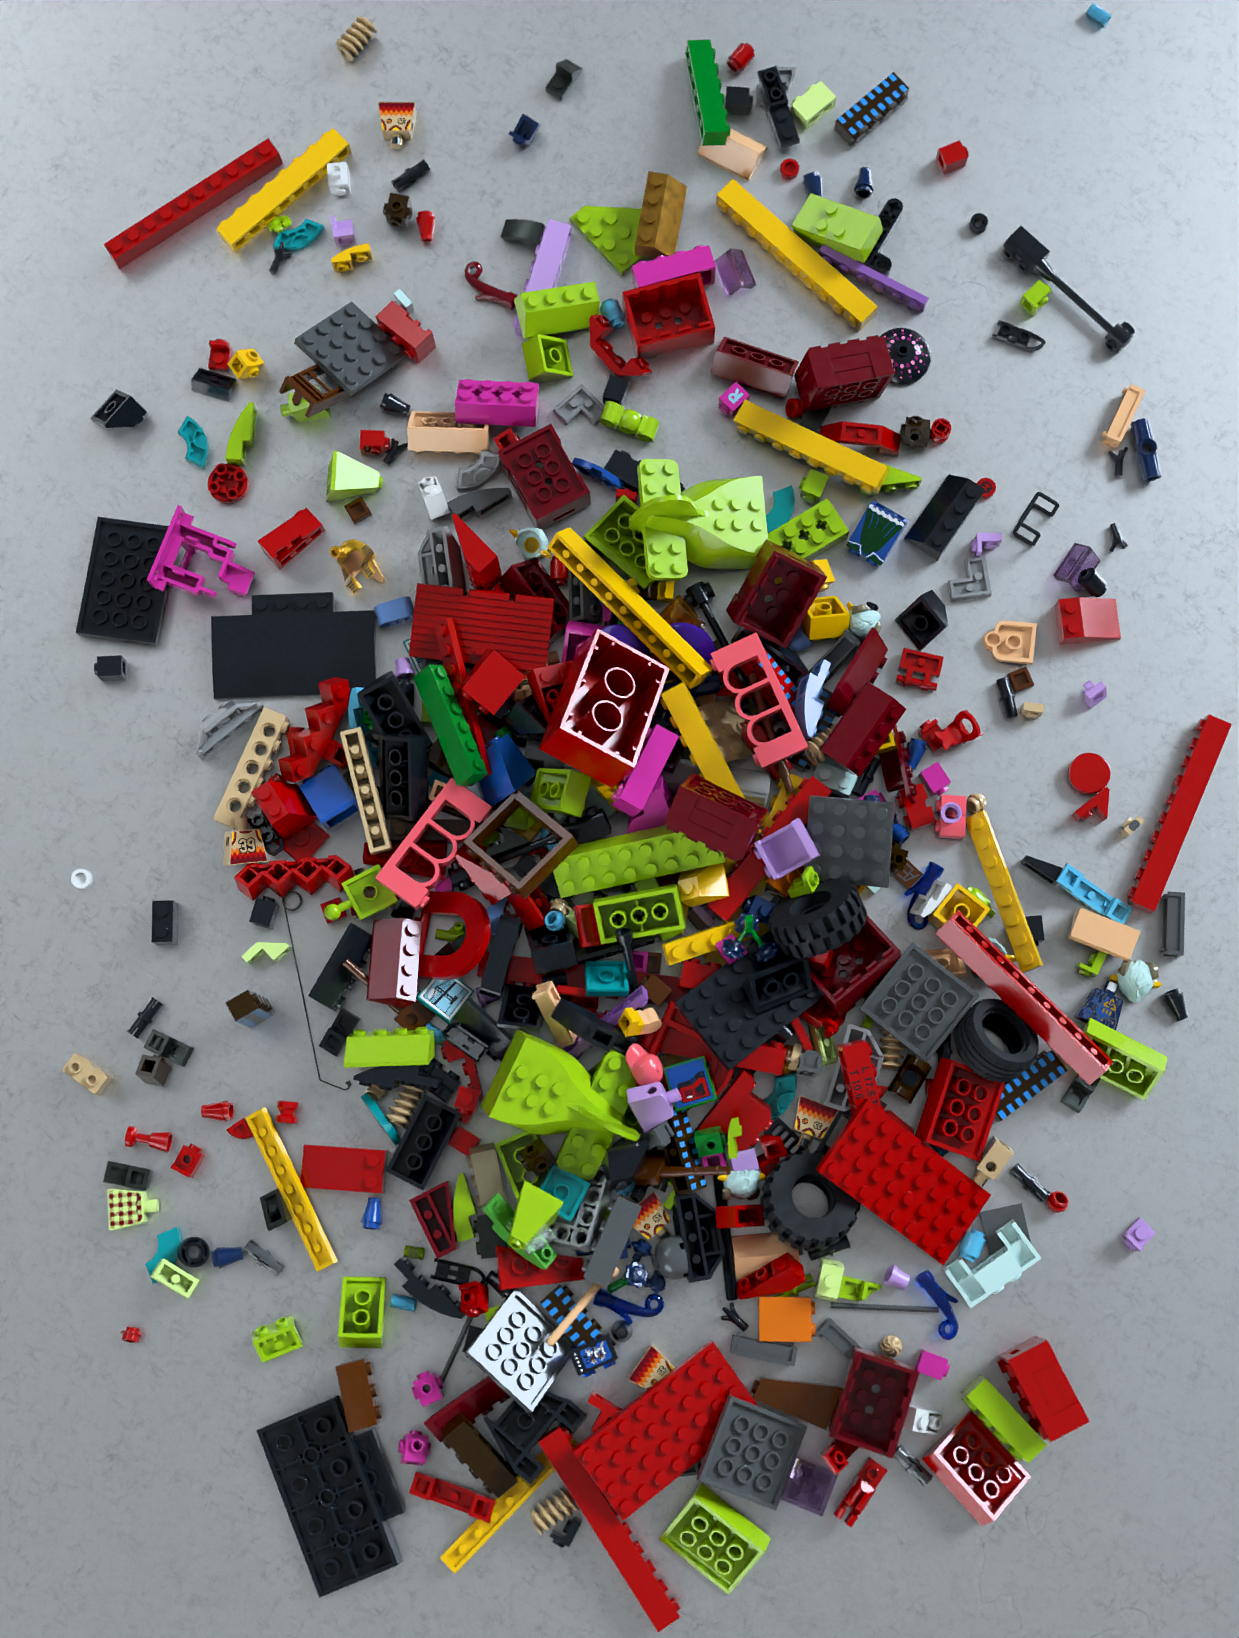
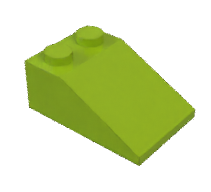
(560, 791)
(362, 1312)

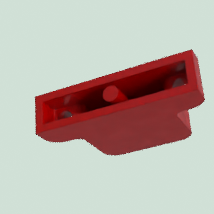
(742, 1103)

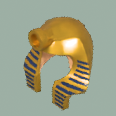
(356, 557)

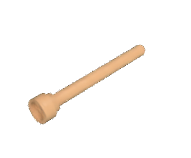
(576, 1311)

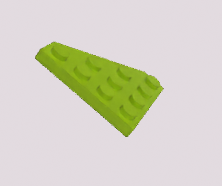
(611, 233)

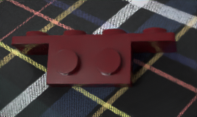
(896, 769)

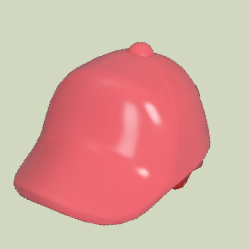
(644, 1066)

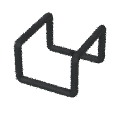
(1032, 504)

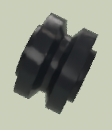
(202, 1257)

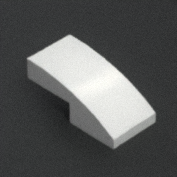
(926, 904)

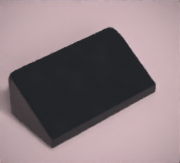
(213, 384)

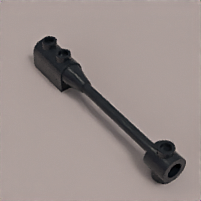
(1034, 258)
(699, 596)
(584, 829)

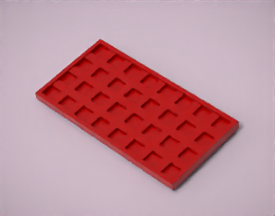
(903, 1181)
(660, 1431)

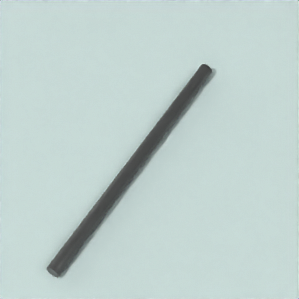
(884, 1307)
(457, 1346)

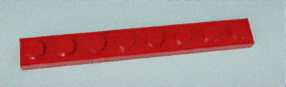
(456, 674)

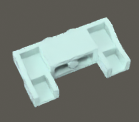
(997, 1269)

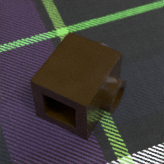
(153, 1070)

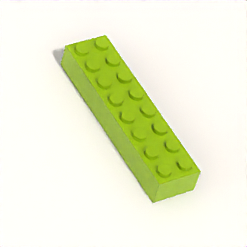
(630, 860)

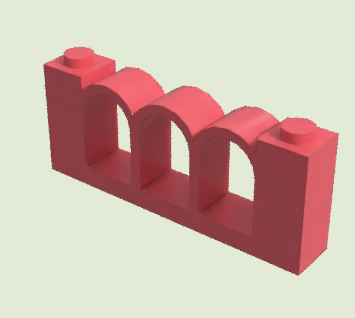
(737, 654)
(401, 884)

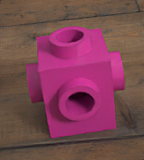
(425, 1396)
(409, 1454)

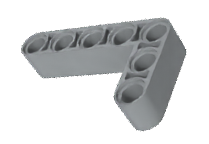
(587, 1209)

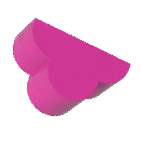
(654, 810)

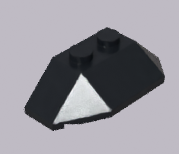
(784, 657)
(701, 1238)

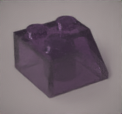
(809, 1486)

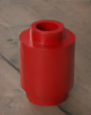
(741, 57)
(558, 572)

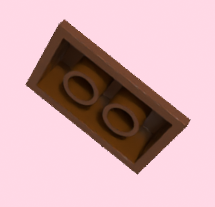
(358, 1394)

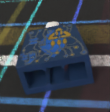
(1101, 1006)

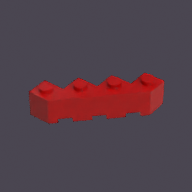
(322, 724)
(284, 875)

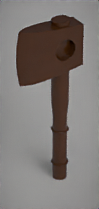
(411, 1017)
(656, 1168)

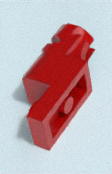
(860, 1491)

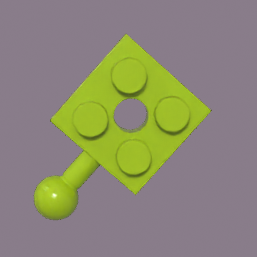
(355, 890)

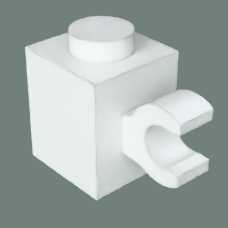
(338, 178)

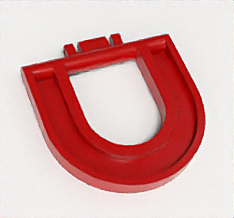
(475, 942)
(675, 1019)

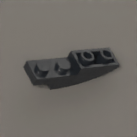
(777, 107)
(591, 1028)
(390, 1077)
(435, 1298)

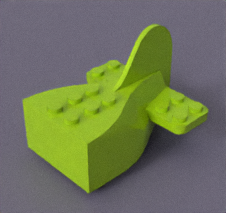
(707, 524)
(552, 1093)

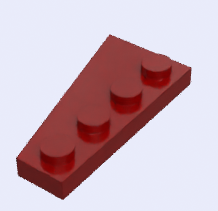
(413, 862)
(518, 1272)

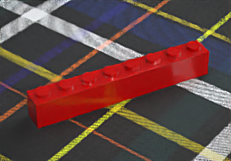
(751, 870)

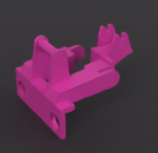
(192, 539)

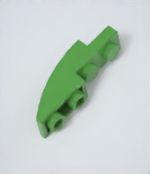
(502, 1214)

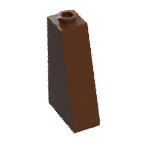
(798, 1398)

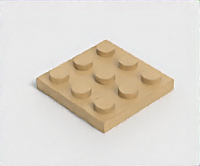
(726, 729)

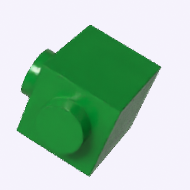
(710, 1141)

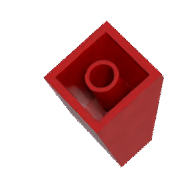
(491, 682)
(284, 807)

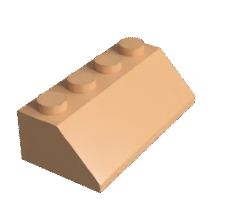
(441, 433)

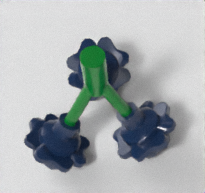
(748, 927)
(636, 1273)

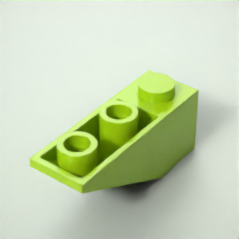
(897, 480)

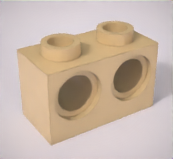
(87, 1074)

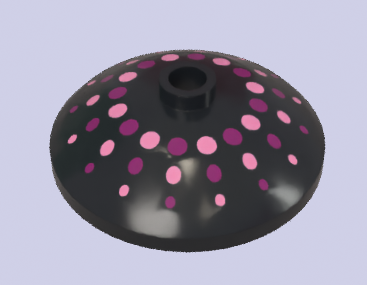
(915, 362)

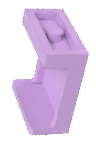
(786, 850)

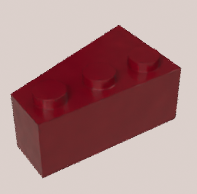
(436, 1217)

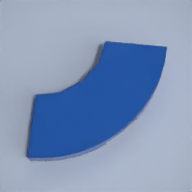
(598, 473)

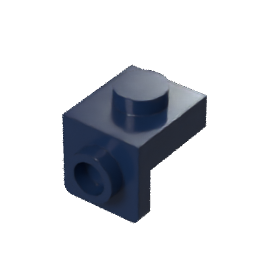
(524, 130)
(758, 907)

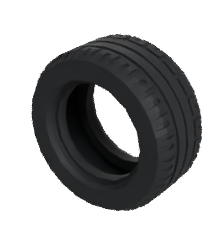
(985, 1057)

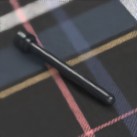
(624, 937)

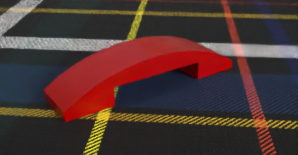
(453, 1496)

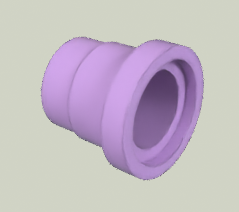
(403, 669)
(954, 807)
(484, 999)
(896, 1278)

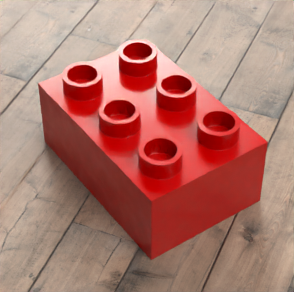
(604, 708)

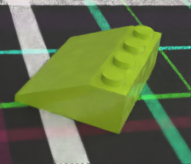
(619, 543)
(715, 1539)

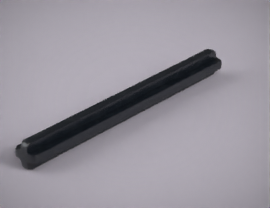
(728, 1259)

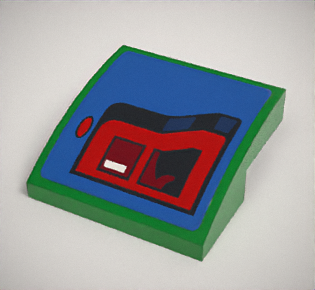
(692, 1081)

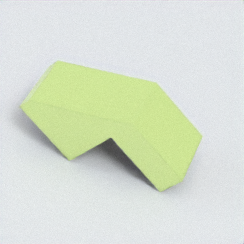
(274, 950)

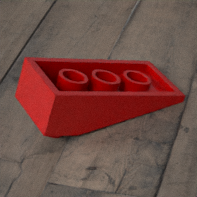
(344, 1168)

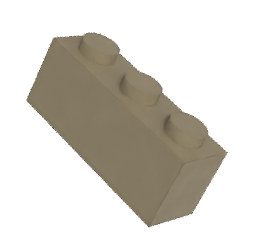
(486, 1173)

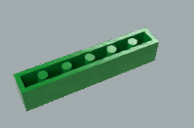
(707, 93)
(450, 725)

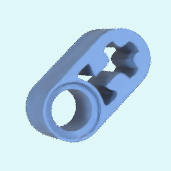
(394, 612)

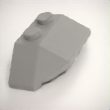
(441, 559)
(225, 724)
(837, 1094)

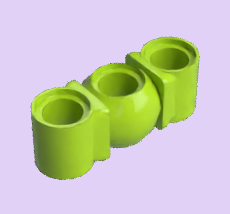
(629, 421)

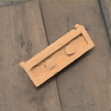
(1123, 416)
(547, 999)

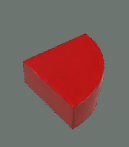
(240, 1130)

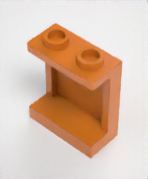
(785, 1319)

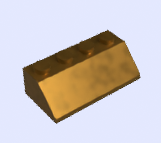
(660, 216)

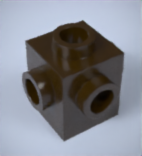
(398, 210)
(915, 431)
(898, 857)
(537, 1157)

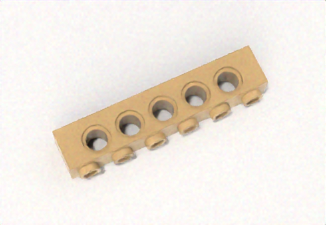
(267, 720)
(366, 791)

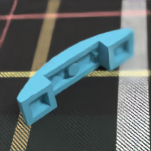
(355, 716)
(1092, 896)

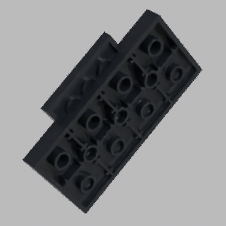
(291, 647)
(334, 1494)

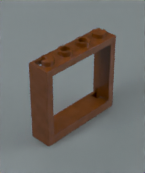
(544, 867)

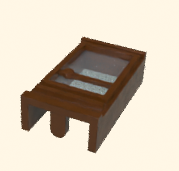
(315, 388)

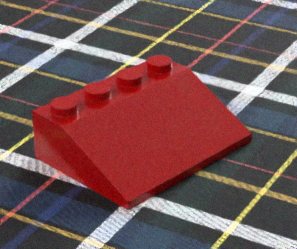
(480, 560)
(959, 1110)
(976, 1468)

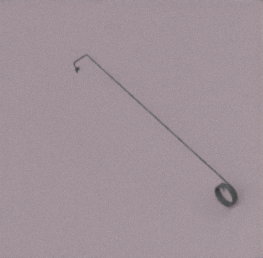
(300, 903)

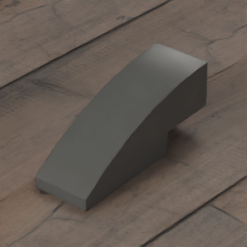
(479, 501)

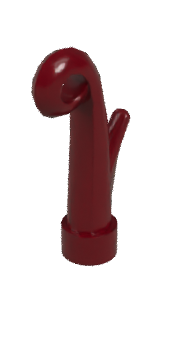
(489, 292)

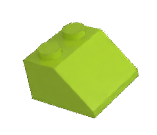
(547, 359)

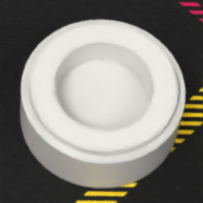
(81, 879)

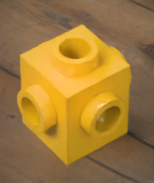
(246, 363)

